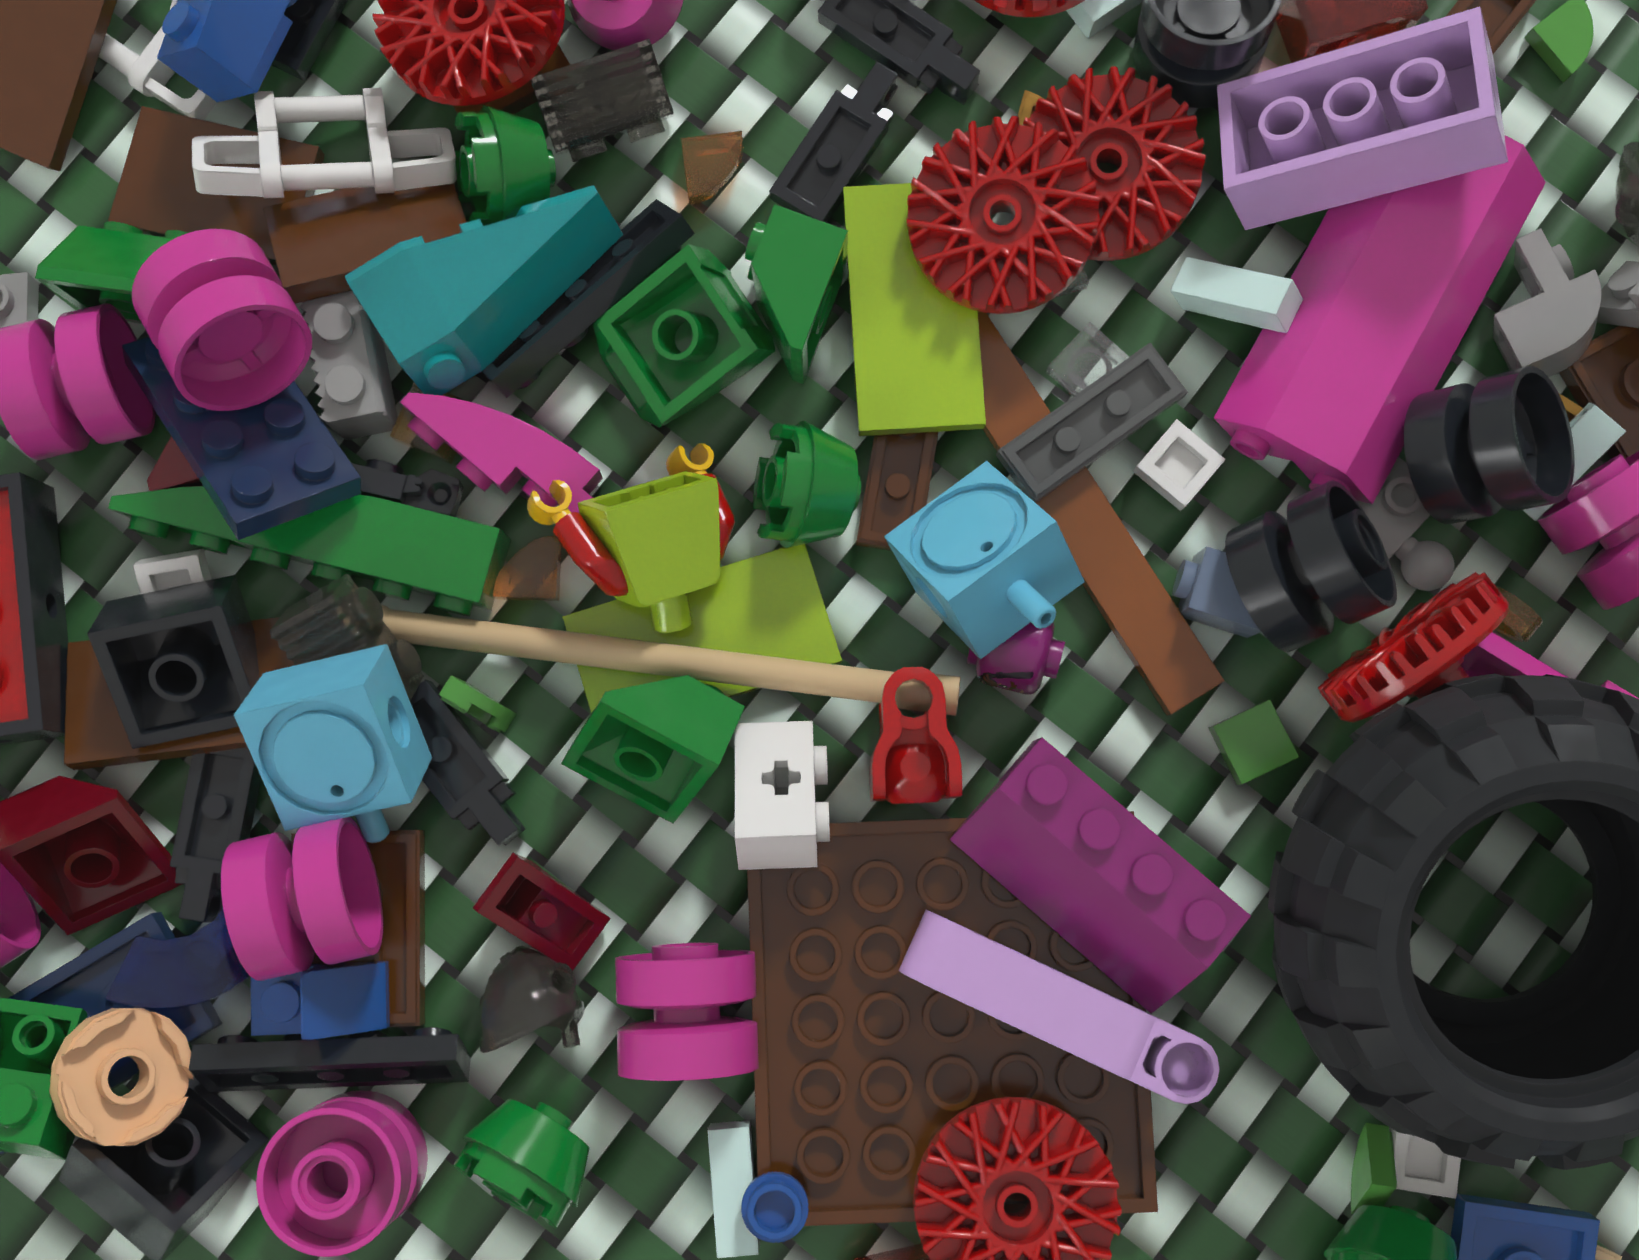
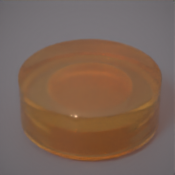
(1521, 619)

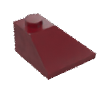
(81, 851)

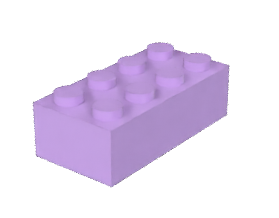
(1362, 121)

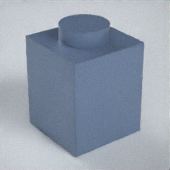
(1211, 595)

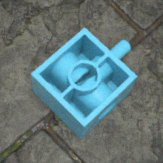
(986, 559)
(335, 740)

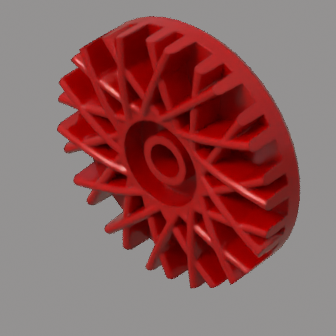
(468, 47)
(1144, 136)
(1009, 172)
(1418, 652)
(1007, 1150)

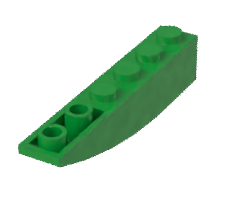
(361, 537)

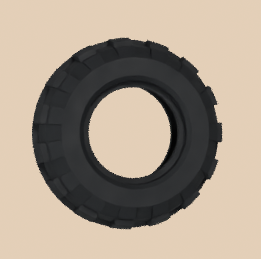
(1473, 1075)

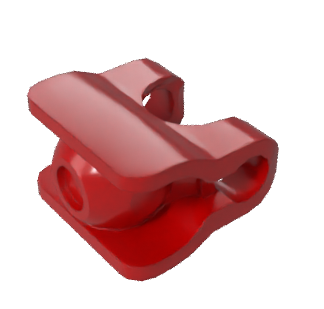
(914, 755)

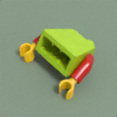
(650, 538)

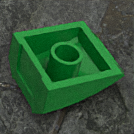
(681, 336)

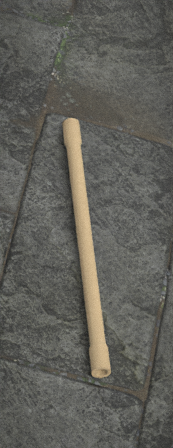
(662, 659)

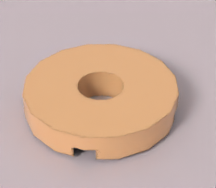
(82, 1070)

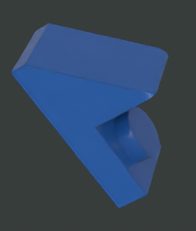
(323, 1001)

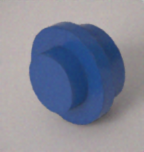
(775, 1207)

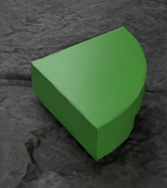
(1564, 38)
(477, 704)
(1373, 1167)

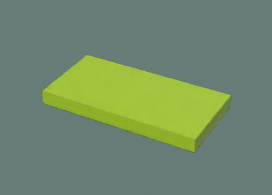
(910, 342)
(754, 608)

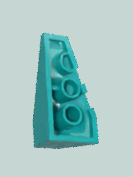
(469, 295)

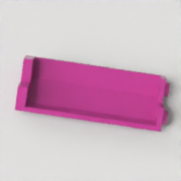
(1377, 323)

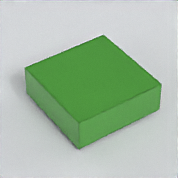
(1253, 742)

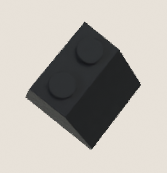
(177, 659)
(171, 1181)

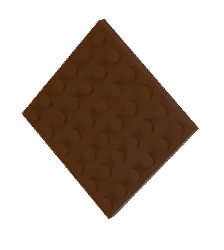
(875, 1063)

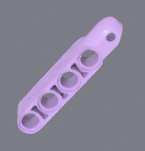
(1060, 1010)

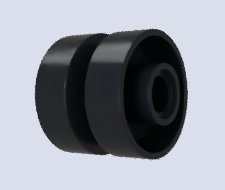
(1201, 44)
(1489, 446)
(1310, 567)

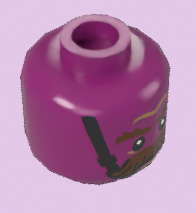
(1021, 660)

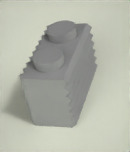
(349, 367)

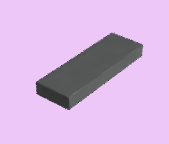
(1091, 423)

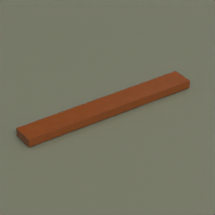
(1104, 551)

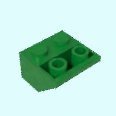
(28, 1046)

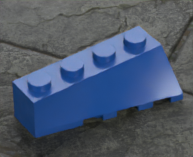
(224, 43)

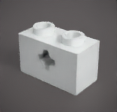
(771, 827)

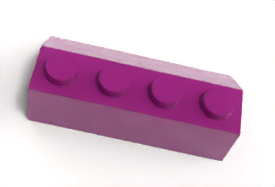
(1099, 876)

